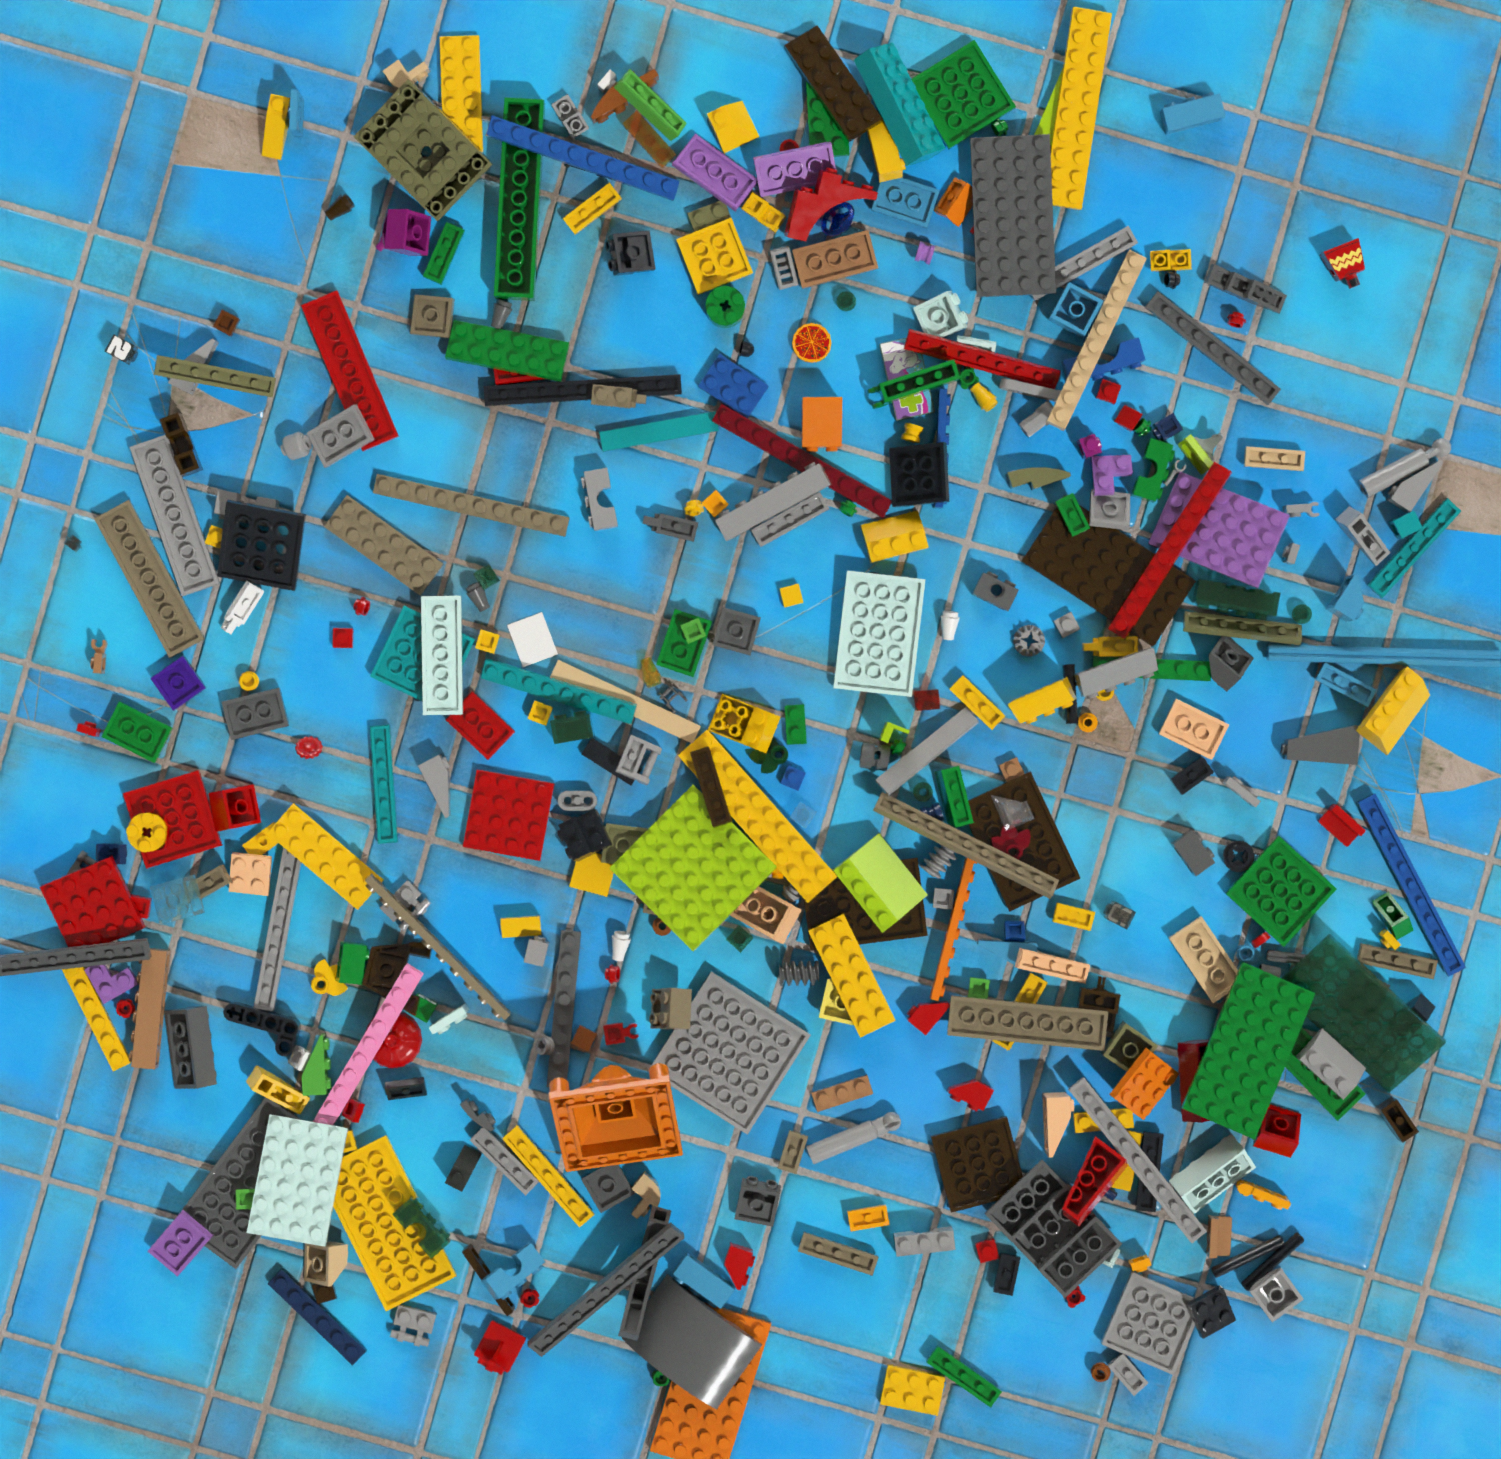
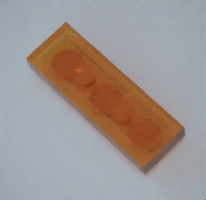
(649, 139)

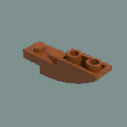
(615, 103)

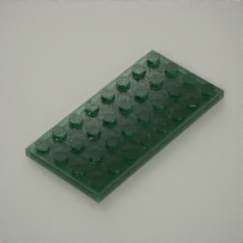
(1364, 1014)

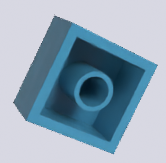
(1075, 310)

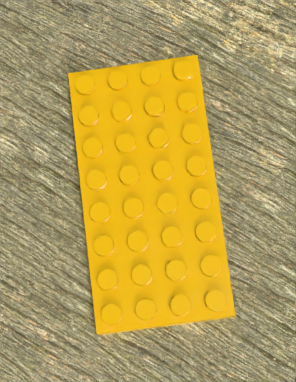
(366, 1196)

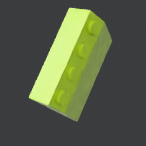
(880, 882)

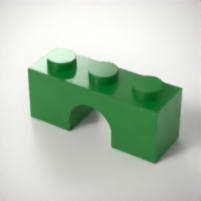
(1159, 454)

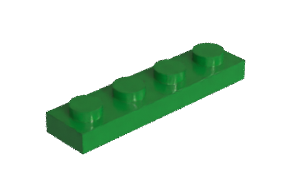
(963, 1376)

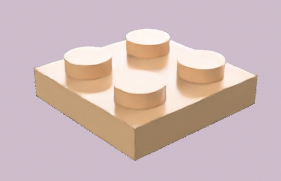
(250, 873)

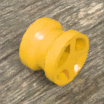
(912, 433)

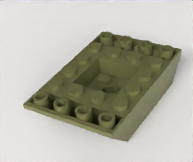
(397, 139)

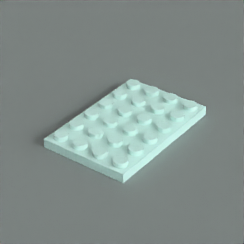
(879, 633)
(297, 1180)

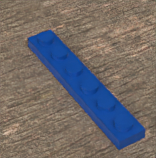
(942, 420)

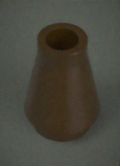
(339, 207)

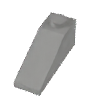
(203, 356)
(1409, 491)
(1363, 535)
(438, 779)

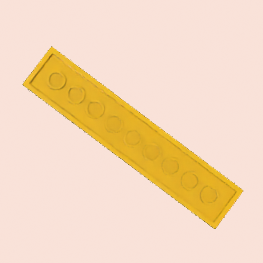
(1078, 105)
(765, 822)

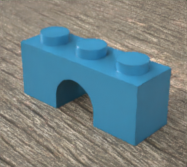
(527, 1262)

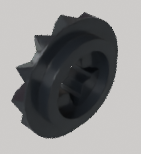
(1247, 856)

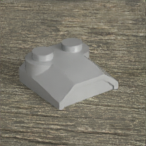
(1275, 1294)

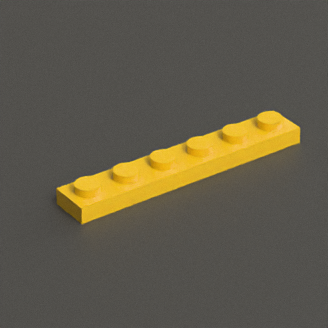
(97, 1018)
(548, 1176)

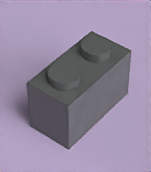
(1193, 852)

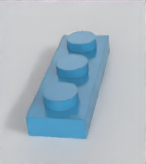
(1345, 684)

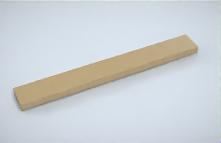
(644, 711)

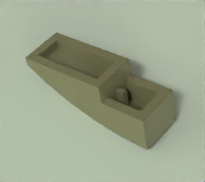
(1035, 477)

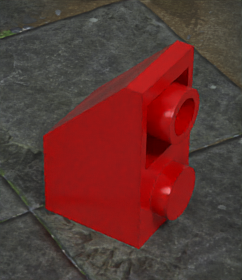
(973, 1092)
(737, 1263)

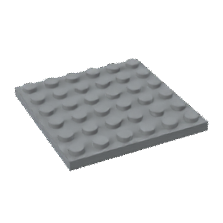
(731, 1052)

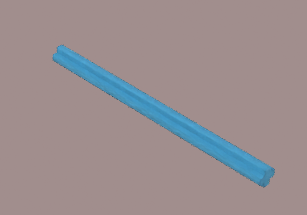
(1380, 655)

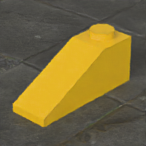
(276, 127)
(277, 1090)

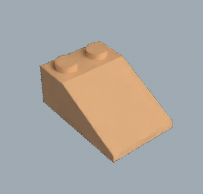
(768, 914)
(1056, 1116)

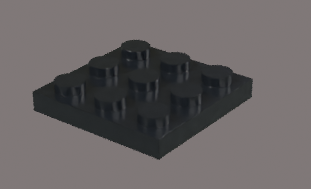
(919, 474)

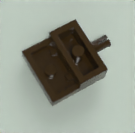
(1100, 999)

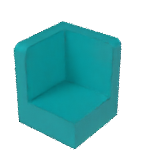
(1405, 525)

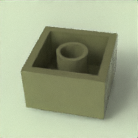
(1126, 1046)

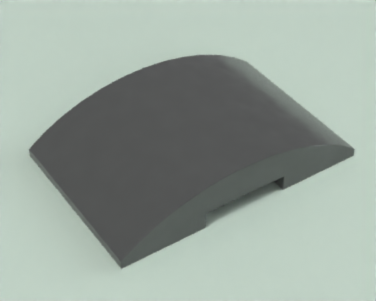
(1035, 1223)
(692, 1343)

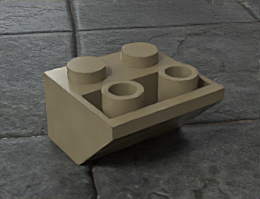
(670, 1008)

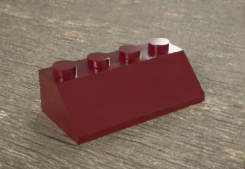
(1189, 1058)

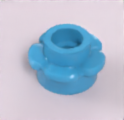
(1240, 953)

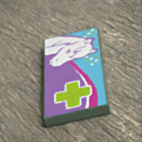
(901, 362)

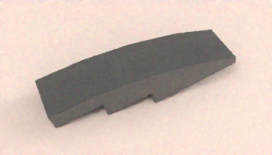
(1245, 289)

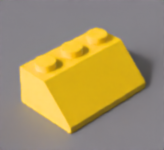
(894, 536)
(1043, 701)

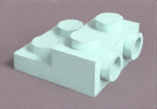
(941, 315)

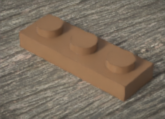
(842, 1093)

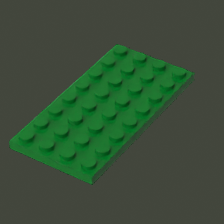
(1248, 1050)

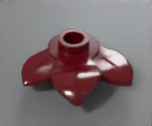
(1012, 839)

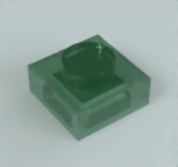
(486, 577)
(739, 938)

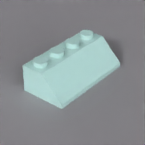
(1212, 1173)

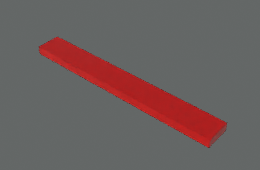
(981, 359)

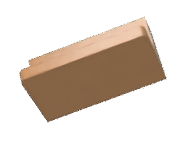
(1218, 1236)

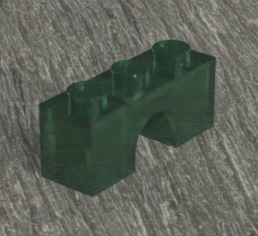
(413, 1212)

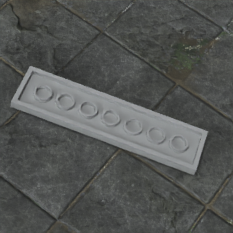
(174, 515)

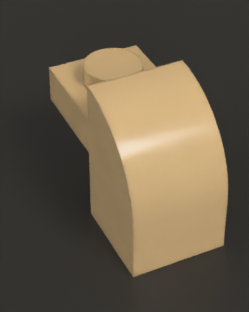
(398, 75)
(650, 1192)

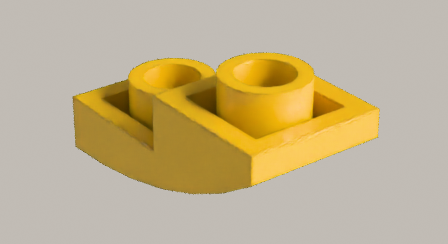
(1171, 260)

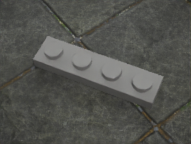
(790, 519)
(505, 1160)

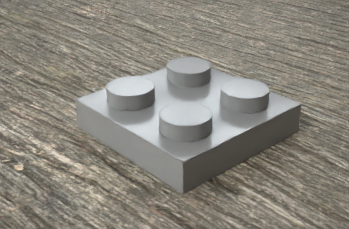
(1110, 510)

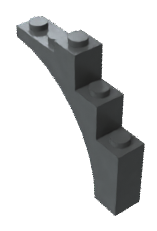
(641, 1286)

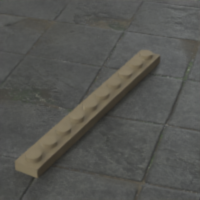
(471, 505)
(966, 845)
(431, 941)

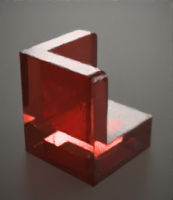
(926, 700)

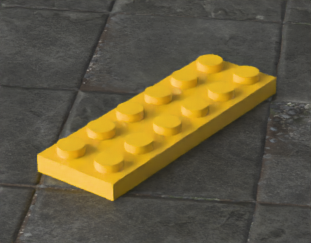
(462, 84)
(323, 855)
(851, 975)

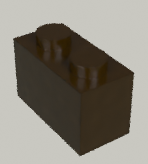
(1397, 1119)

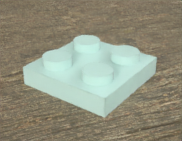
(444, 1023)

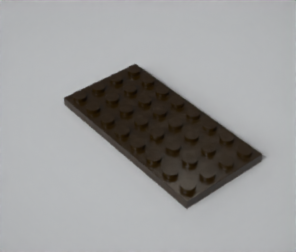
(1103, 570)

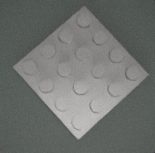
(1150, 1323)

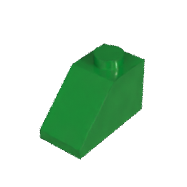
(1393, 915)

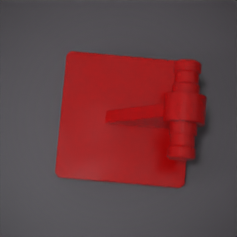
(499, 1348)

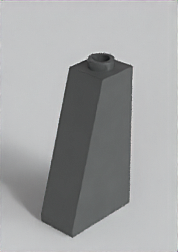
(1329, 746)

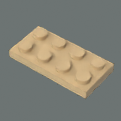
(1205, 958)

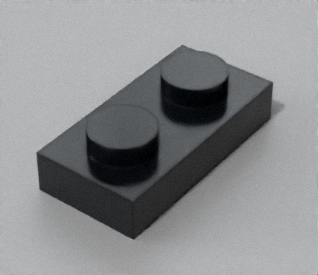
(1191, 775)
(405, 1088)
(1006, 1274)

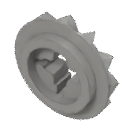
(1034, 648)

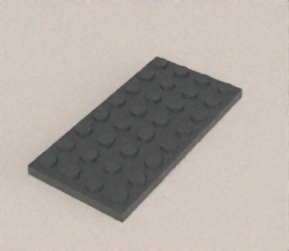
(1013, 215)
(238, 1168)

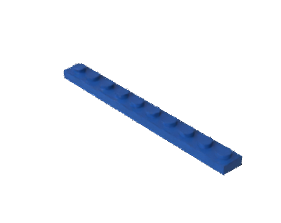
(582, 158)
(1411, 884)

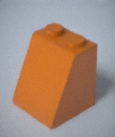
(821, 423)

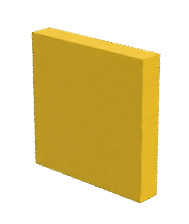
(592, 875)

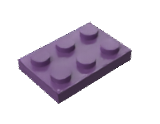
(180, 1243)

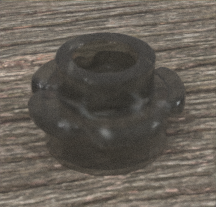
(73, 543)

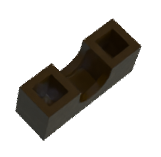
(180, 439)

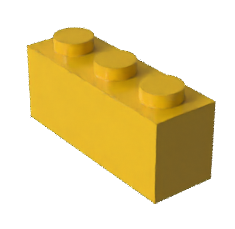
(885, 153)

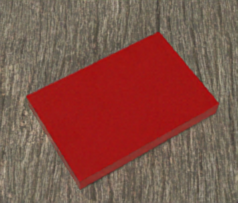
(481, 726)

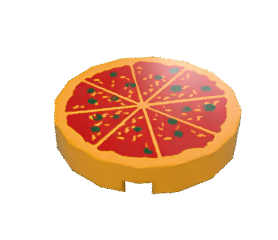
(811, 343)

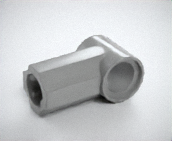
(1037, 419)

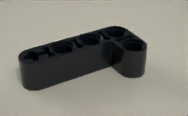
(261, 1023)

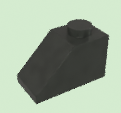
(463, 1168)

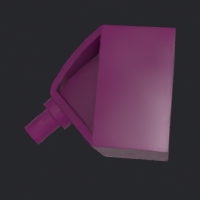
(405, 232)

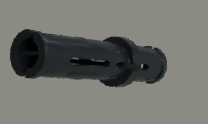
(1071, 712)

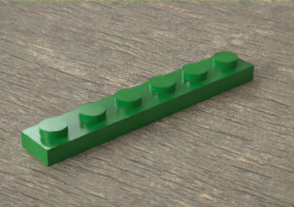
(1172, 669)

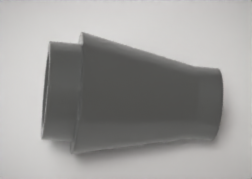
(501, 311)
(477, 596)

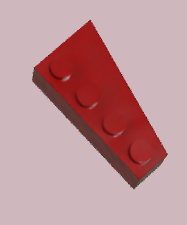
(1094, 1179)

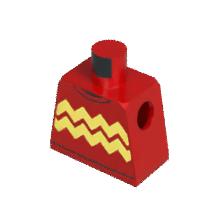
(1345, 262)

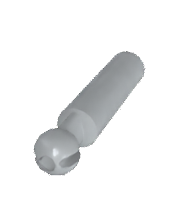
(1403, 468)
(853, 1137)

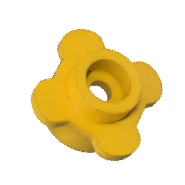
(694, 508)

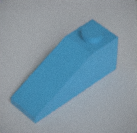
(1006, 949)

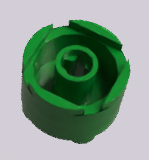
(731, 316)

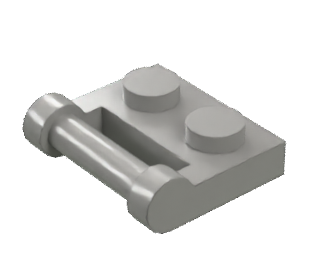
(632, 758)

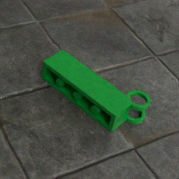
(915, 383)

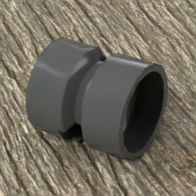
(867, 756)

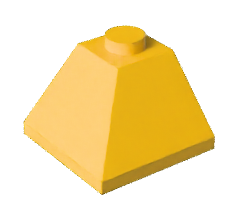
(732, 126)

